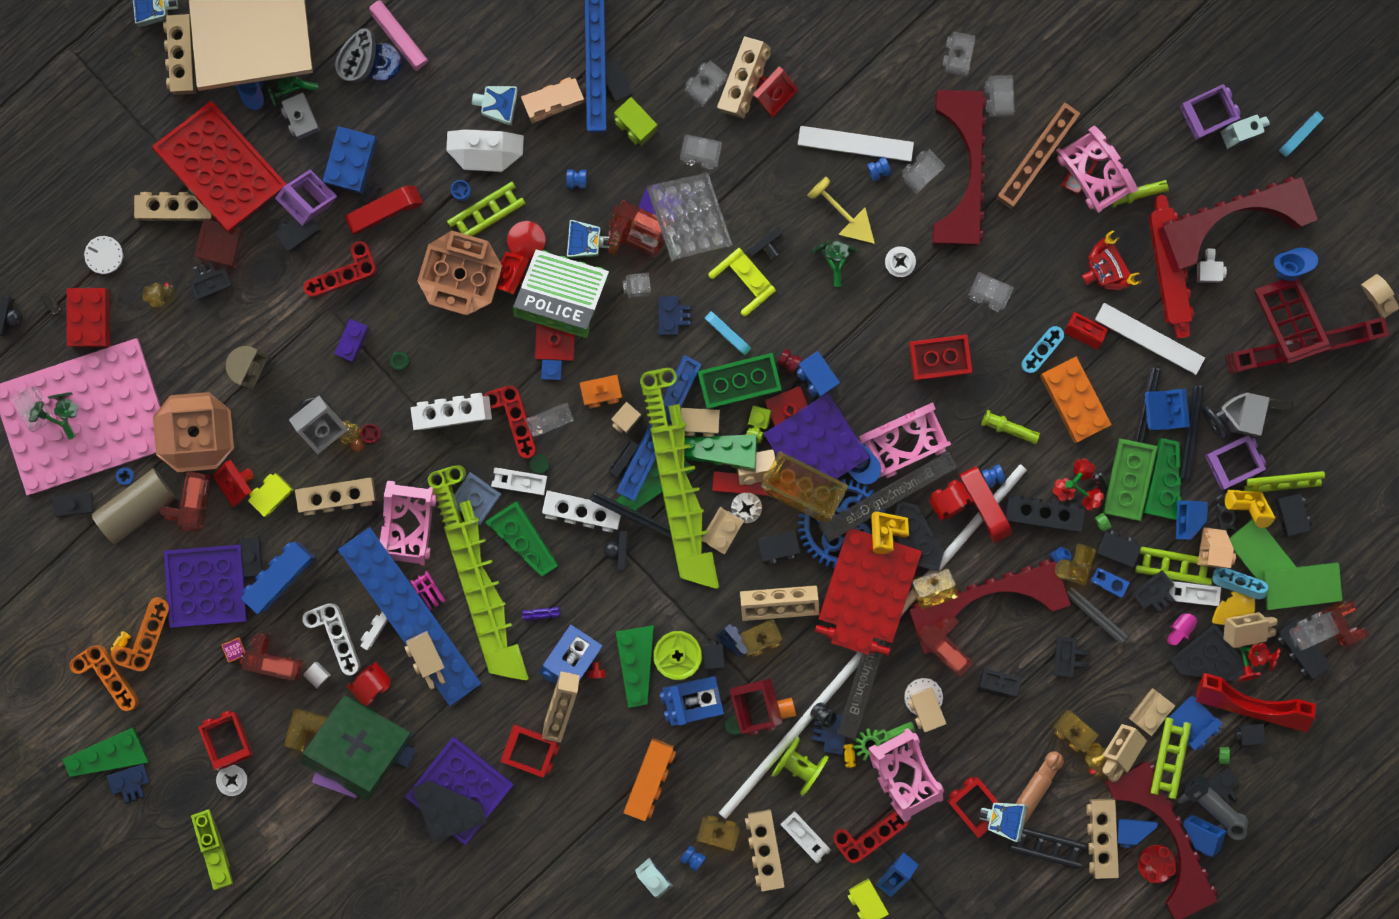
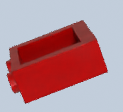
(209, 724)
(547, 766)
(957, 794)

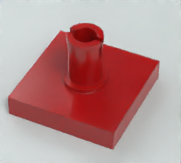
(775, 91)
(512, 272)
(553, 344)
(786, 404)
(233, 483)

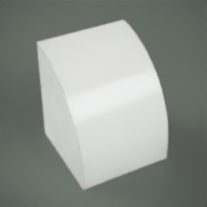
(316, 675)

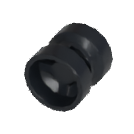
(823, 715)

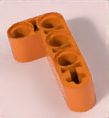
(144, 633)
(108, 680)

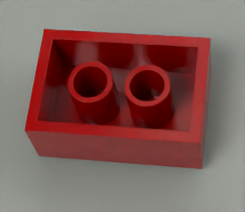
(88, 317)
(940, 357)

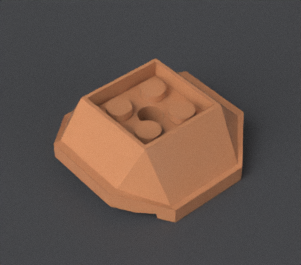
(451, 254)
(187, 452)

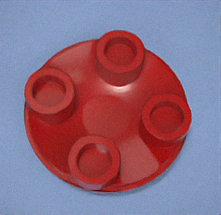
(525, 239)
(1157, 864)

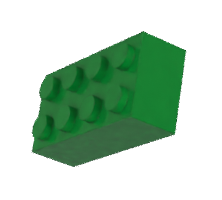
(739, 381)

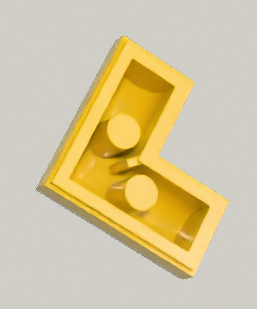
(1252, 502)
(884, 528)

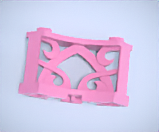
(1092, 142)
(919, 417)
(392, 498)
(902, 802)

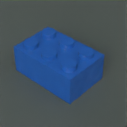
(350, 160)
(817, 375)

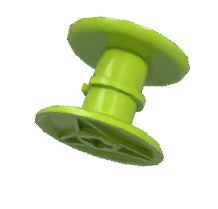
(670, 666)
(806, 771)

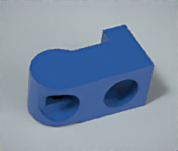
(1110, 582)

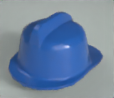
(251, 94)
(1295, 263)
(867, 471)

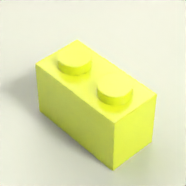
(270, 494)
(867, 901)

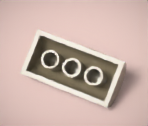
(245, 365)
(133, 506)

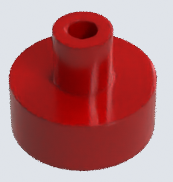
(595, 672)

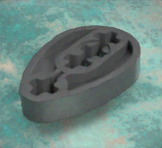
(365, 62)

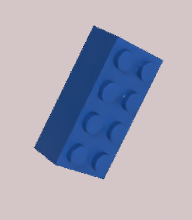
(277, 578)

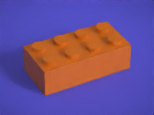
(1075, 399)
(649, 777)

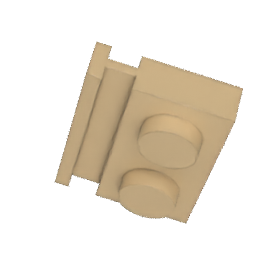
(722, 530)
(1151, 712)

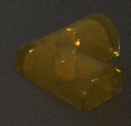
(1078, 569)
(300, 725)

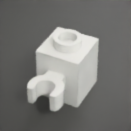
(1209, 270)

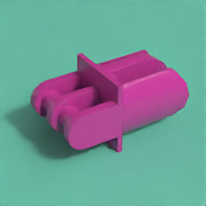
(421, 579)
(1181, 628)

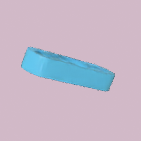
(1300, 135)
(727, 333)
(1047, 335)
(1244, 589)

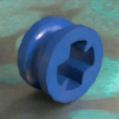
(122, 470)

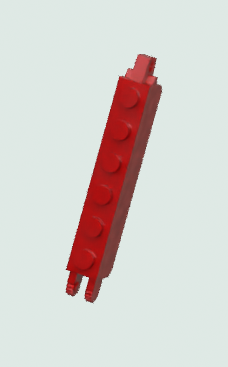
(1172, 284)

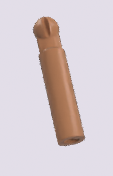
(1040, 782)

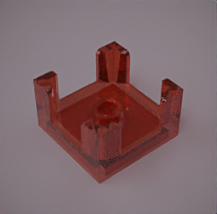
(217, 244)
(1346, 636)

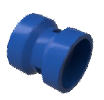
(879, 169)
(575, 179)
(458, 189)
(993, 476)
(693, 859)

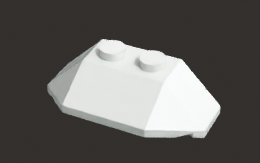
(484, 149)

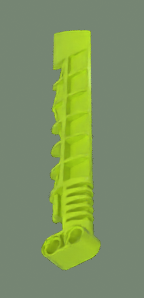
(679, 496)
(482, 597)

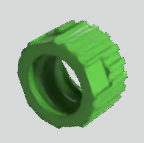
(1102, 522)
(1224, 755)

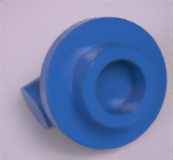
(1060, 554)

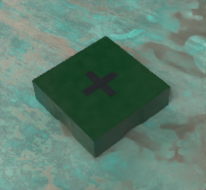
(356, 748)

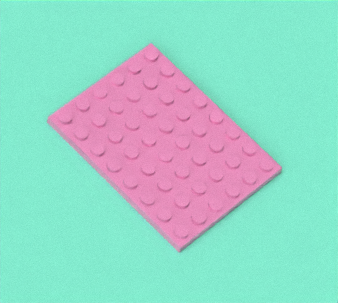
(111, 420)

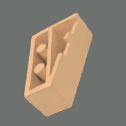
(552, 100)
(1216, 549)

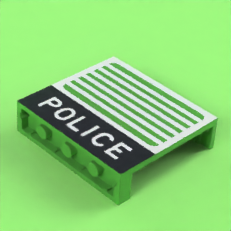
(560, 293)

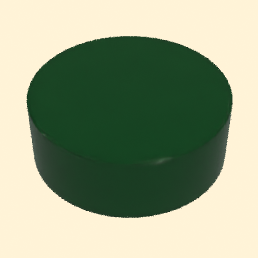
(399, 361)
(539, 464)
(732, 725)

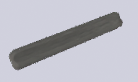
(1096, 615)

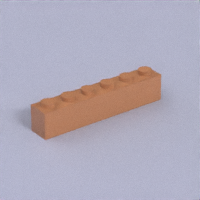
(1038, 155)

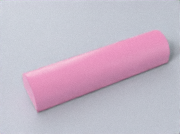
(398, 35)

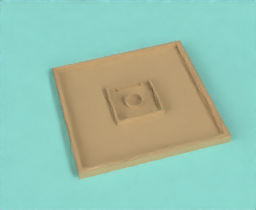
(248, 41)

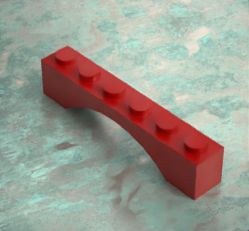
(1291, 713)

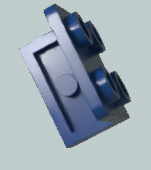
(1167, 409)
(1201, 720)

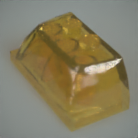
(804, 487)

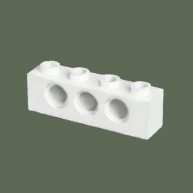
(422, 412)
(553, 500)

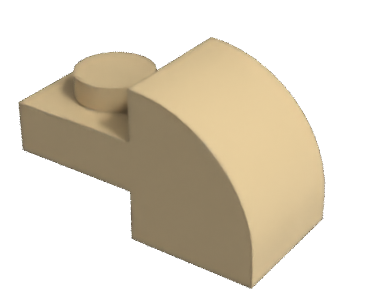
(1381, 295)

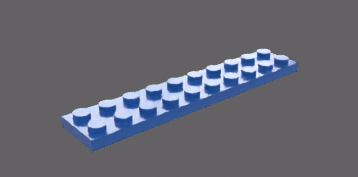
(407, 610)

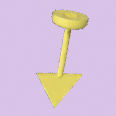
(858, 227)

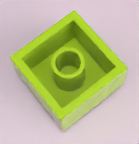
(635, 122)

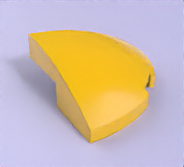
(1234, 606)

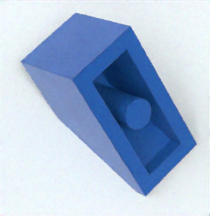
(1190, 518)
(1133, 831)
(1204, 835)
(897, 875)

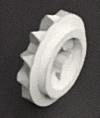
(909, 261)
(749, 499)
(232, 789)

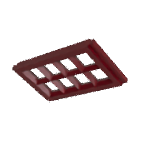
(1306, 351)

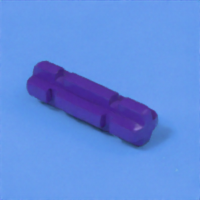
(541, 613)

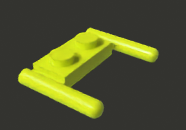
(749, 275)

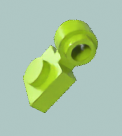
(759, 419)

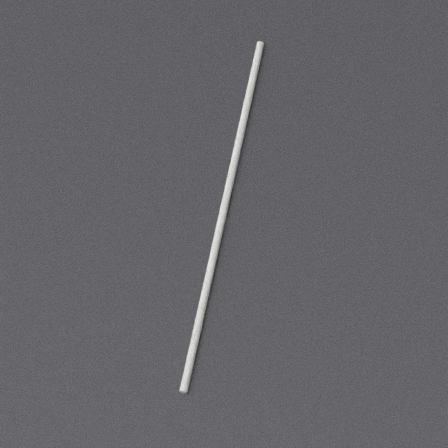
(853, 663)

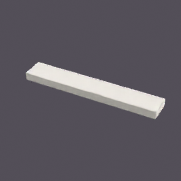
(855, 143)
(1149, 339)

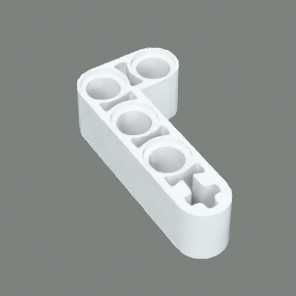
(344, 637)

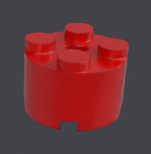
(951, 500)
(369, 683)

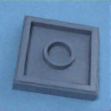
(480, 494)

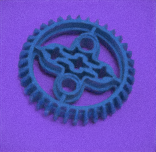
(844, 506)

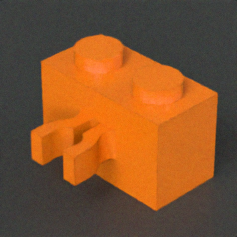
(600, 391)

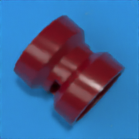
(789, 361)
(368, 431)

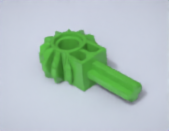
(880, 737)

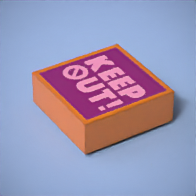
(233, 649)

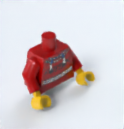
(1108, 267)

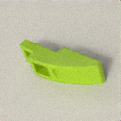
(212, 849)

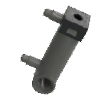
(1200, 791)

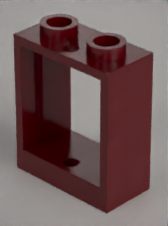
(742, 711)

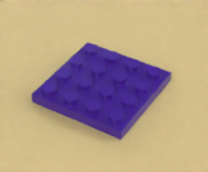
(819, 438)
(205, 585)
(467, 774)

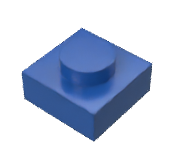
(551, 369)

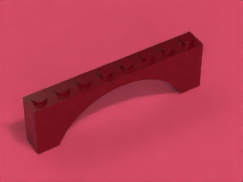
(964, 112)
(1286, 201)
(1338, 338)
(1037, 582)
(1191, 886)

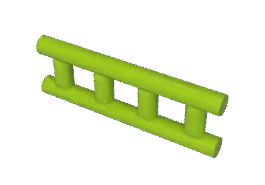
(489, 200)
(1285, 482)
(1167, 555)
(1161, 765)

